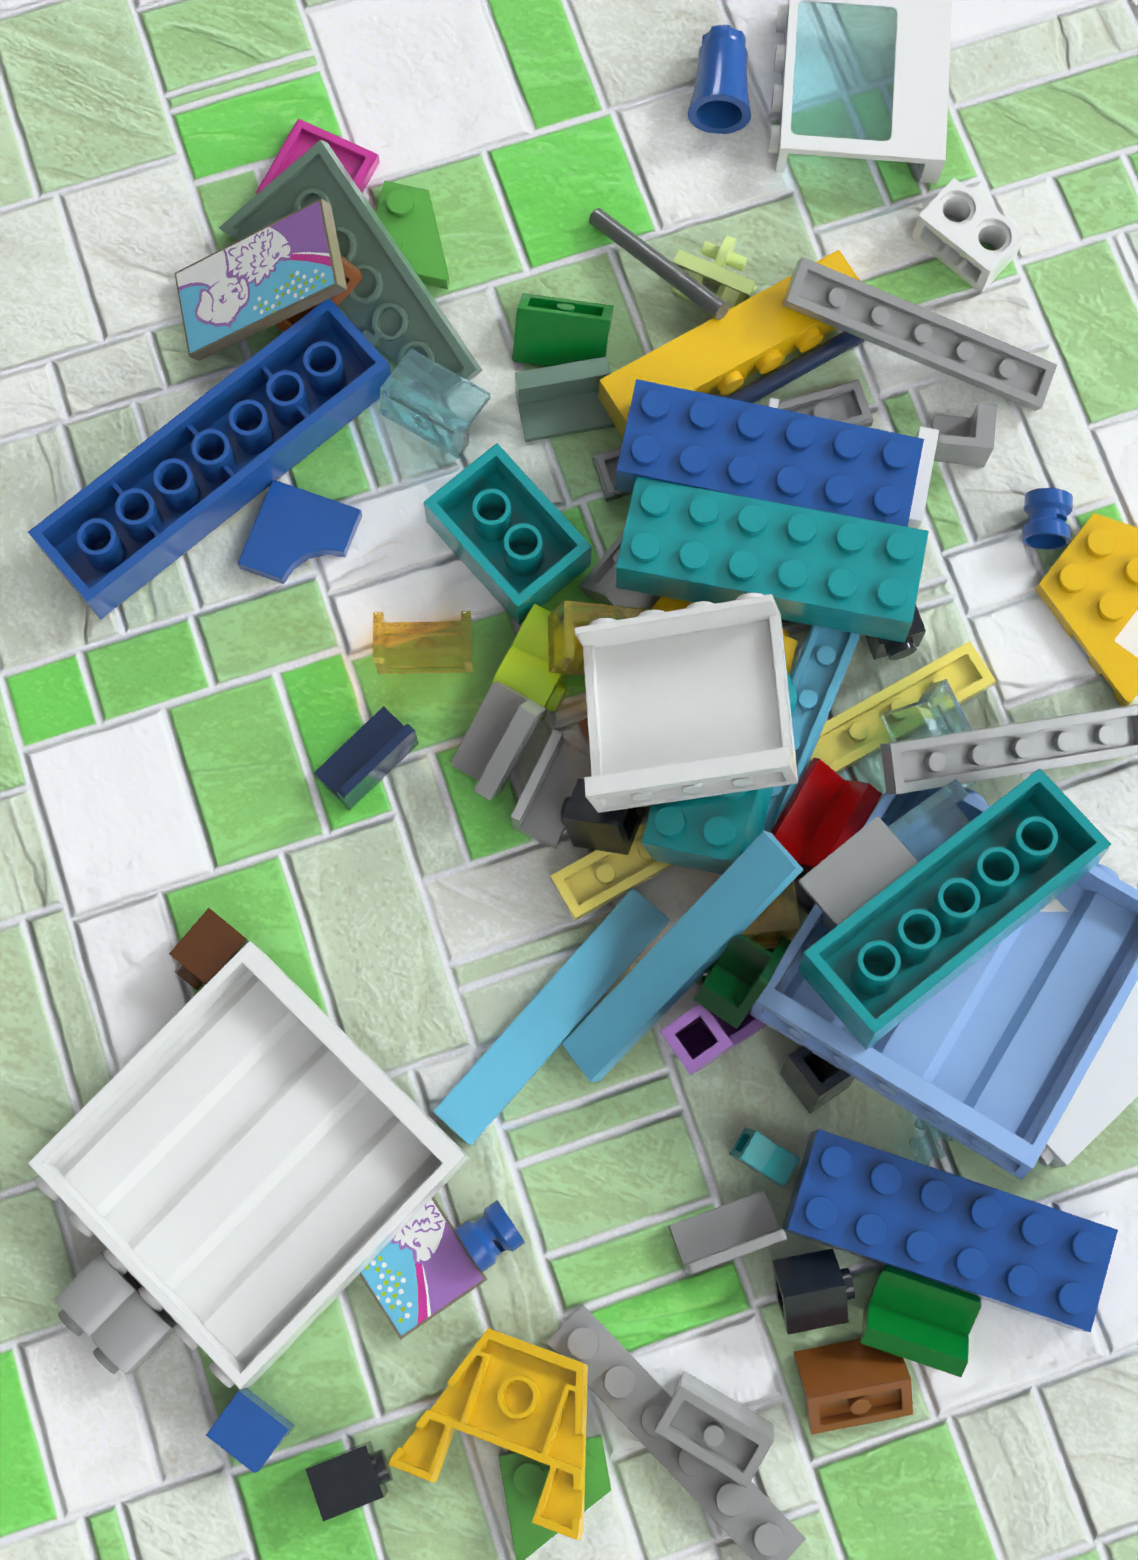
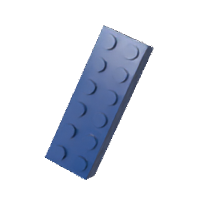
(767, 454)
(950, 1230)

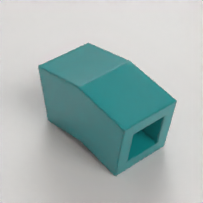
(764, 1156)

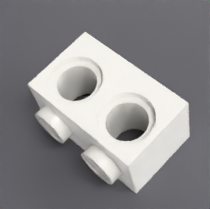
(959, 242)

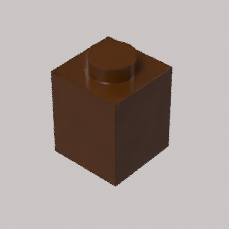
(206, 949)

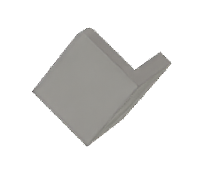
(964, 438)

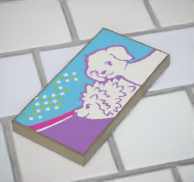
(260, 280)
(421, 1271)

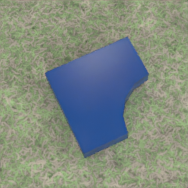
(296, 528)

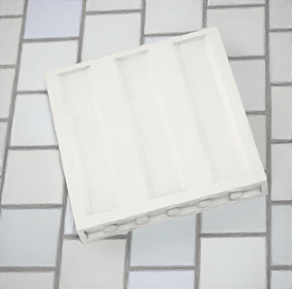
(246, 1166)

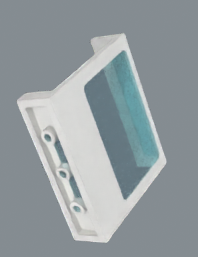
(863, 81)

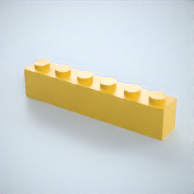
(723, 351)

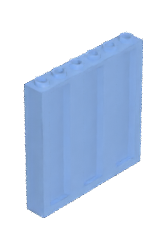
(1006, 1037)

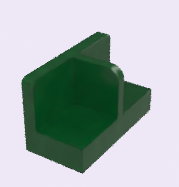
(739, 978)

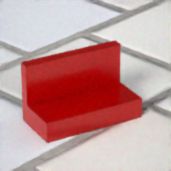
(823, 814)

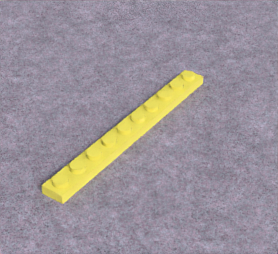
(841, 744)

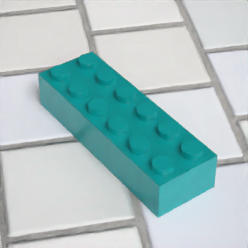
(812, 561)
(952, 908)

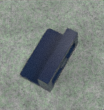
(367, 757)

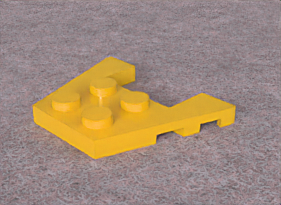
(1095, 595)
(520, 1402)

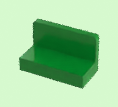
(560, 330)
(920, 1320)

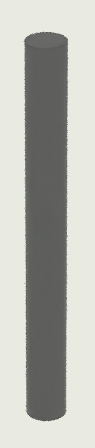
(659, 264)

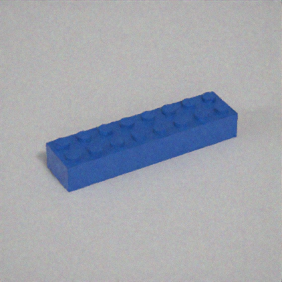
(212, 458)

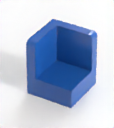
(249, 1429)

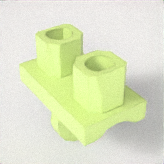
(732, 287)

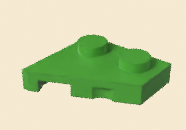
(413, 226)
(523, 1487)

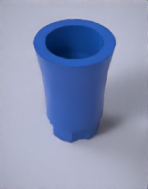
(721, 87)

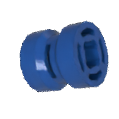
(1047, 518)
(489, 1236)

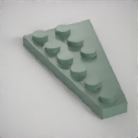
(390, 300)

